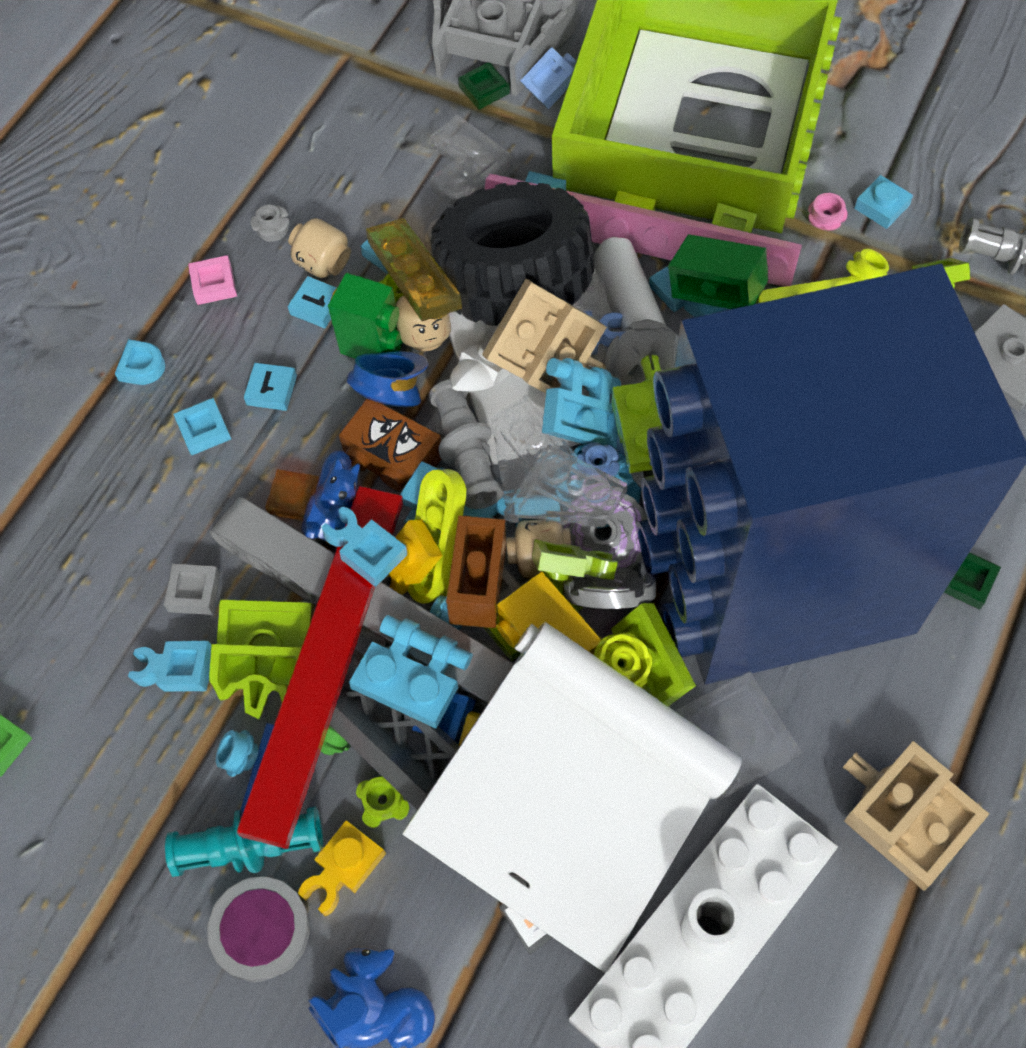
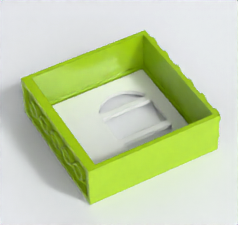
(674, 47)

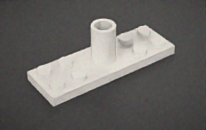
(675, 970)

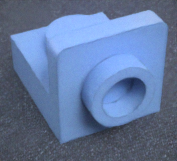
(550, 77)

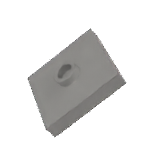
(1005, 349)

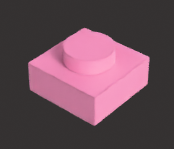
(212, 280)

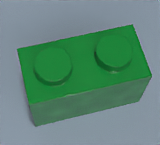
(718, 272)
(364, 317)

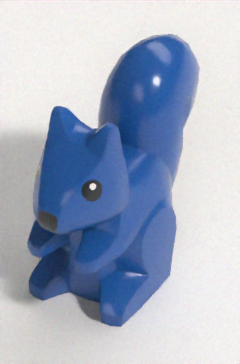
(334, 490)
(363, 1015)

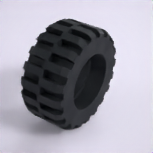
(511, 236)

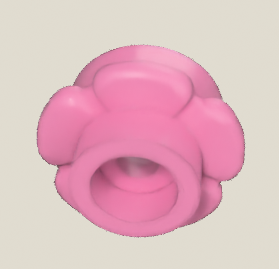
(827, 211)

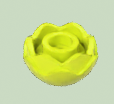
(630, 650)

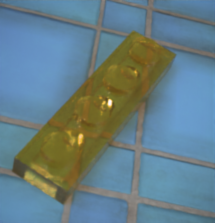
(414, 270)

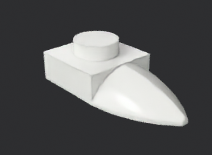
(475, 371)

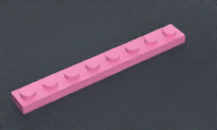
(663, 233)

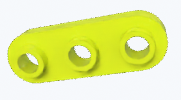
(439, 505)

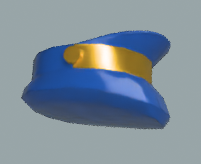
(388, 377)

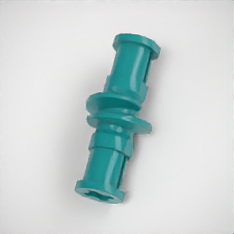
(223, 845)

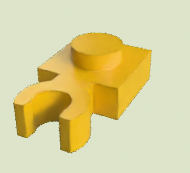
(420, 558)
(346, 862)

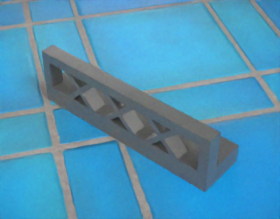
(388, 749)

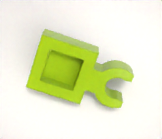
(562, 560)

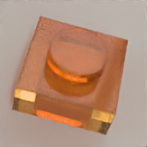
(291, 494)

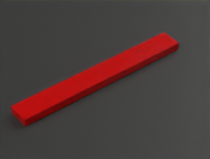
(314, 688)

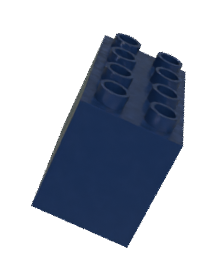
(821, 470)

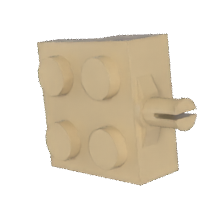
(540, 329)
(913, 813)

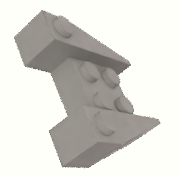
(502, 32)

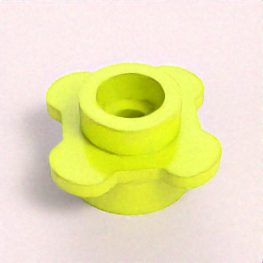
(867, 265)

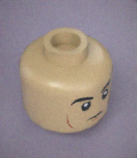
(319, 248)
(421, 335)
(521, 546)

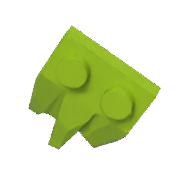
(257, 649)

